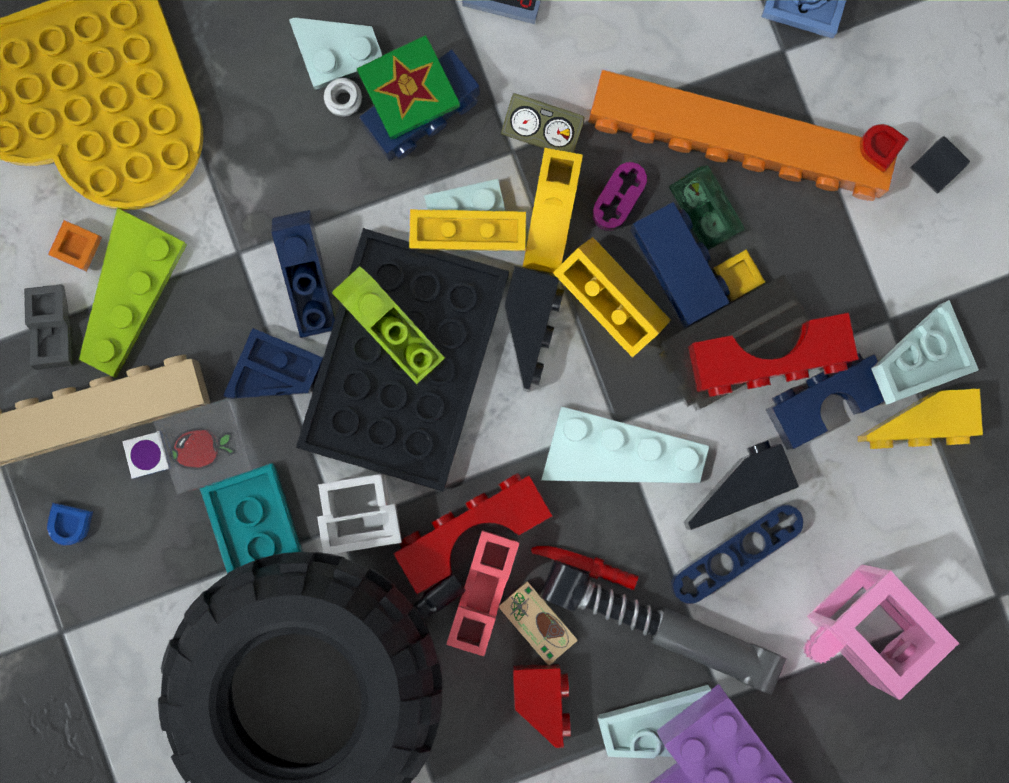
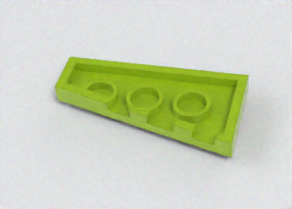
(129, 286)

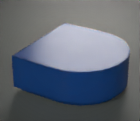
(68, 524)

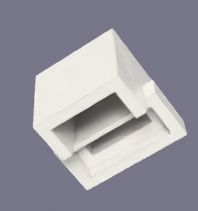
(357, 515)

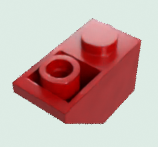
(539, 700)

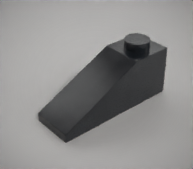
(749, 482)

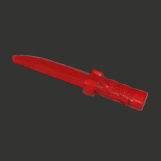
(594, 566)

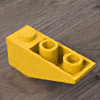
(552, 210)
(937, 415)

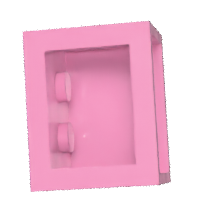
(905, 658)

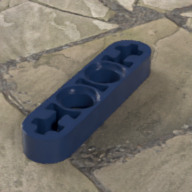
(739, 557)

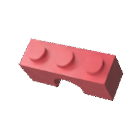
(483, 593)

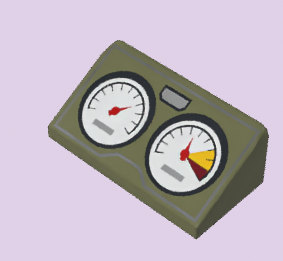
(542, 124)

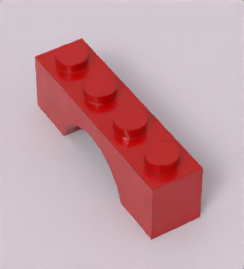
(821, 344)
(429, 557)

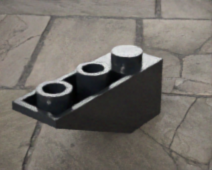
(528, 311)

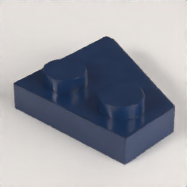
(272, 369)

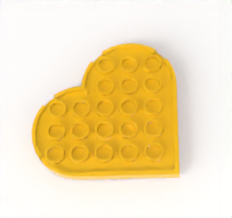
(99, 98)

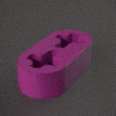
(626, 201)

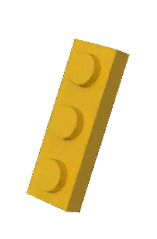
(467, 230)

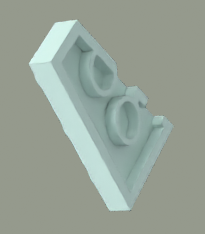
(925, 357)

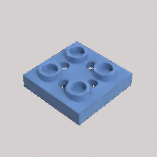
(822, 15)

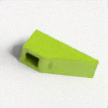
(388, 324)

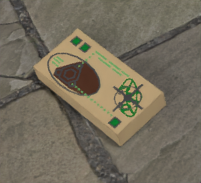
(537, 623)

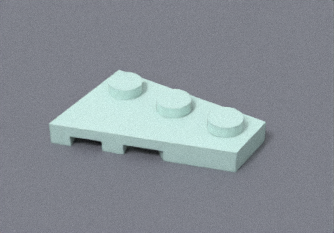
(633, 729)

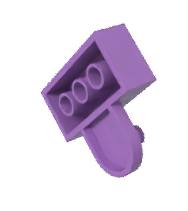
(716, 746)

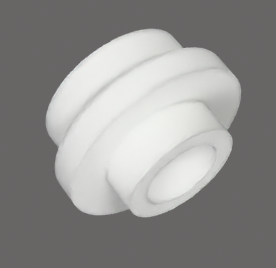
(339, 86)

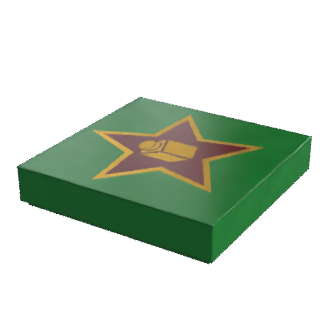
(408, 87)

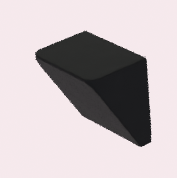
(940, 164)

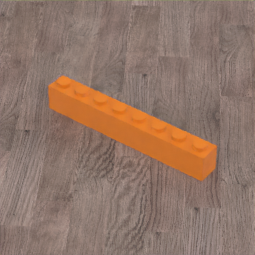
(736, 134)

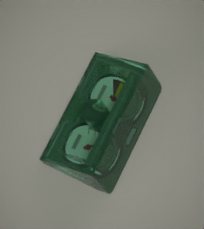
(707, 207)

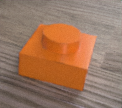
(75, 245)

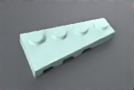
(612, 451)

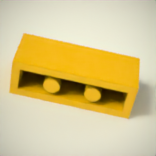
(612, 296)

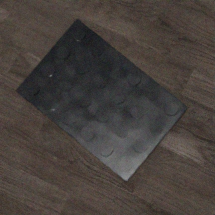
(366, 404)

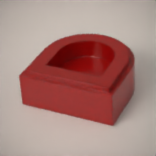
(881, 145)

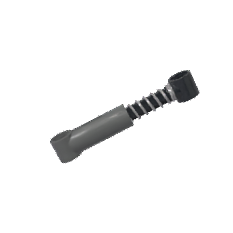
(668, 629)

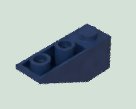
(303, 272)

